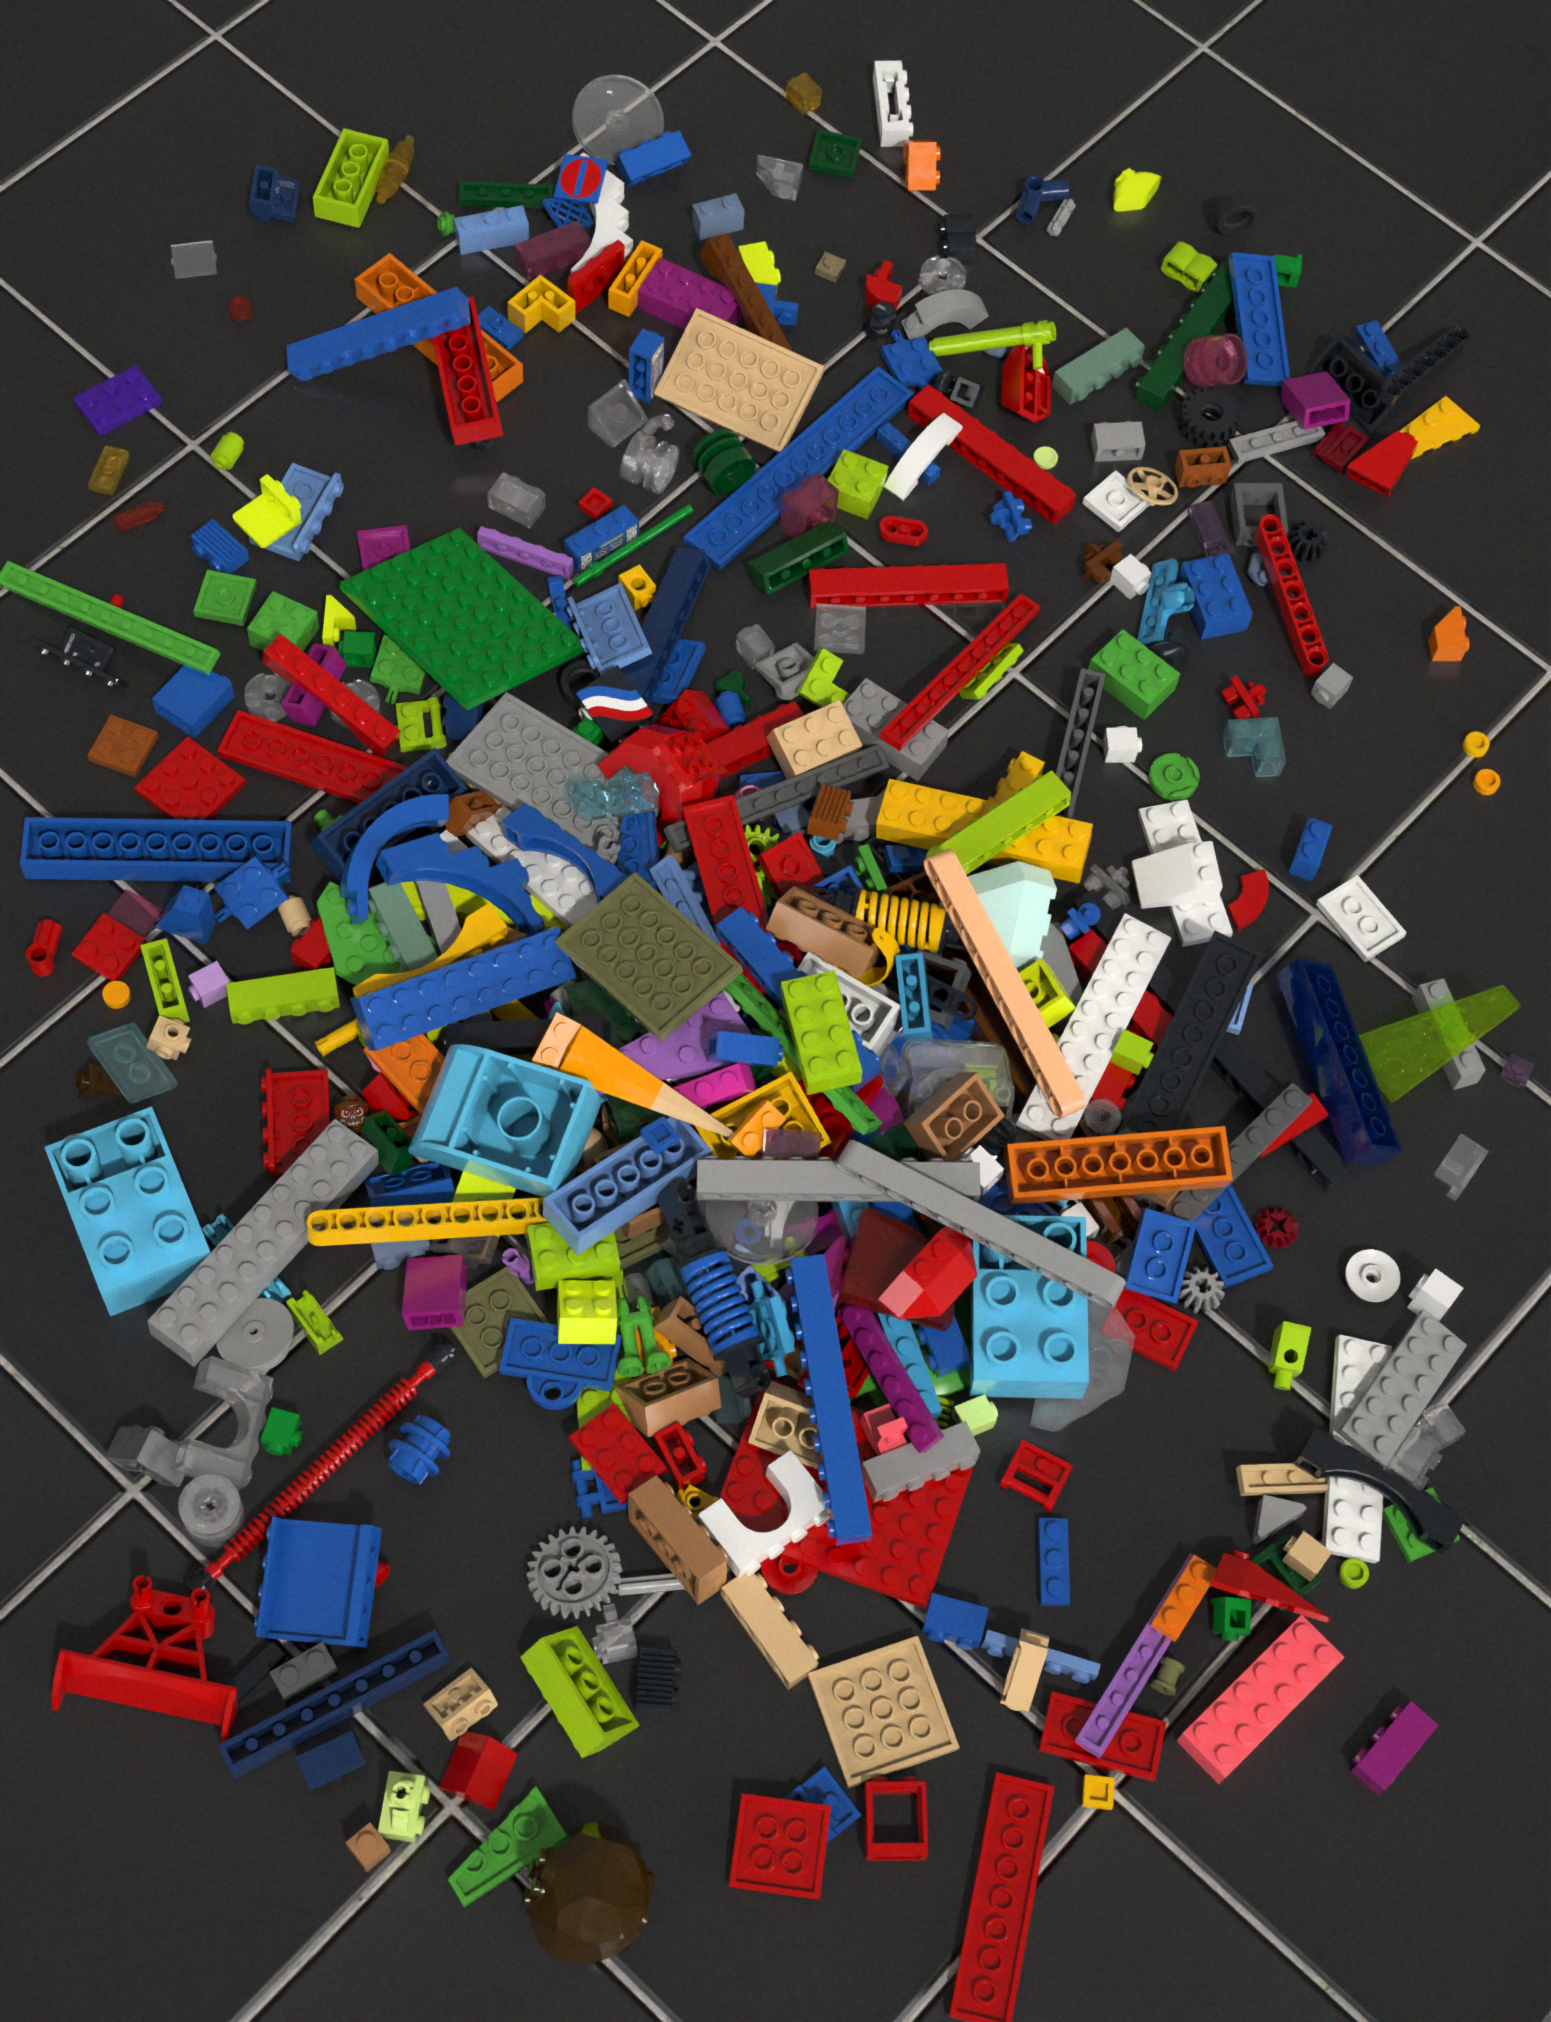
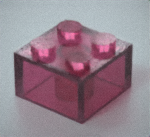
(809, 505)

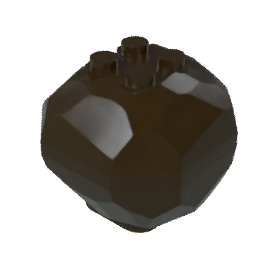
(588, 1894)

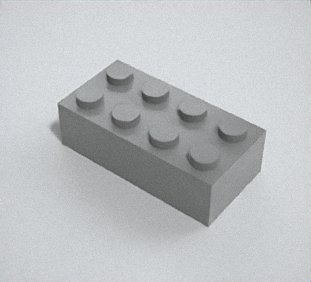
(873, 709)

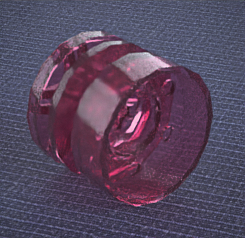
(1215, 360)

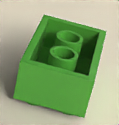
(1134, 674)

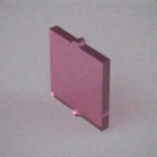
(135, 913)

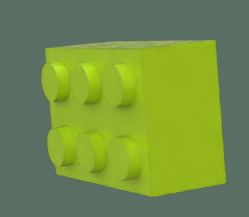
(555, 1260)

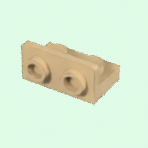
(461, 1704)

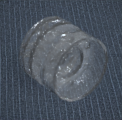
(649, 462)
(215, 1526)

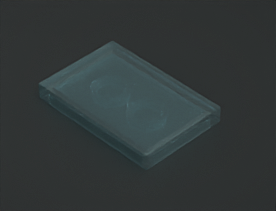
(130, 1064)

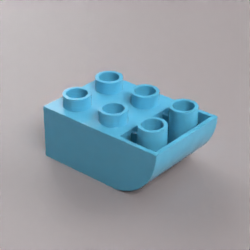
(506, 1120)
(129, 1209)
(1025, 1328)

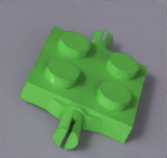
(396, 670)

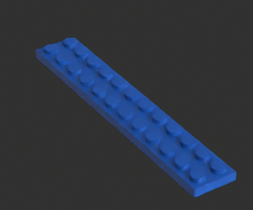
(815, 450)

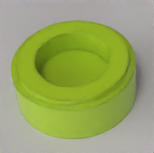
(1353, 1573)

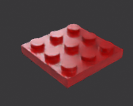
(190, 783)
(780, 1846)

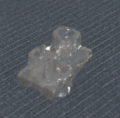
(1098, 879)

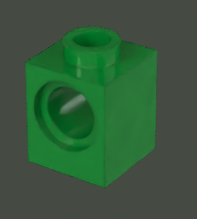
(358, 649)

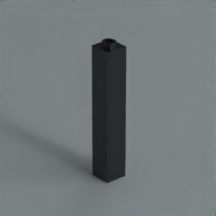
(515, 1035)

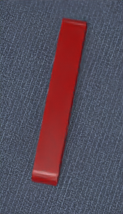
(1288, 605)

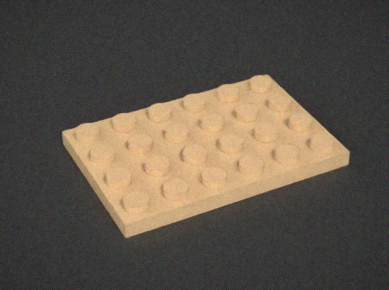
(739, 381)

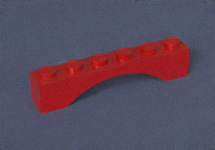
(361, 719)

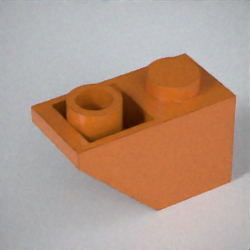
(1449, 638)

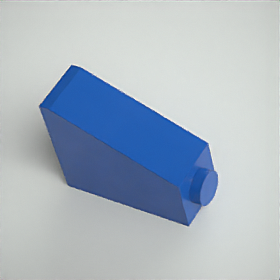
(189, 915)
(744, 1049)

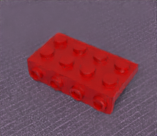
(295, 1115)

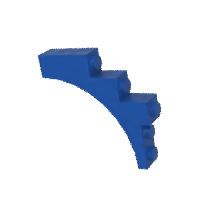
(469, 869)

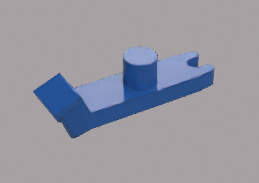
(559, 600)

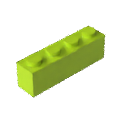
(283, 995)

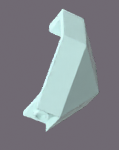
(1018, 906)

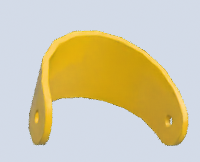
(889, 948)

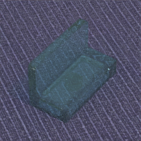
(733, 1407)

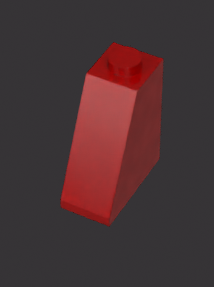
(1384, 463)

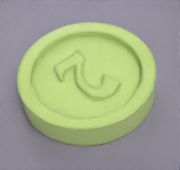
(1045, 457)

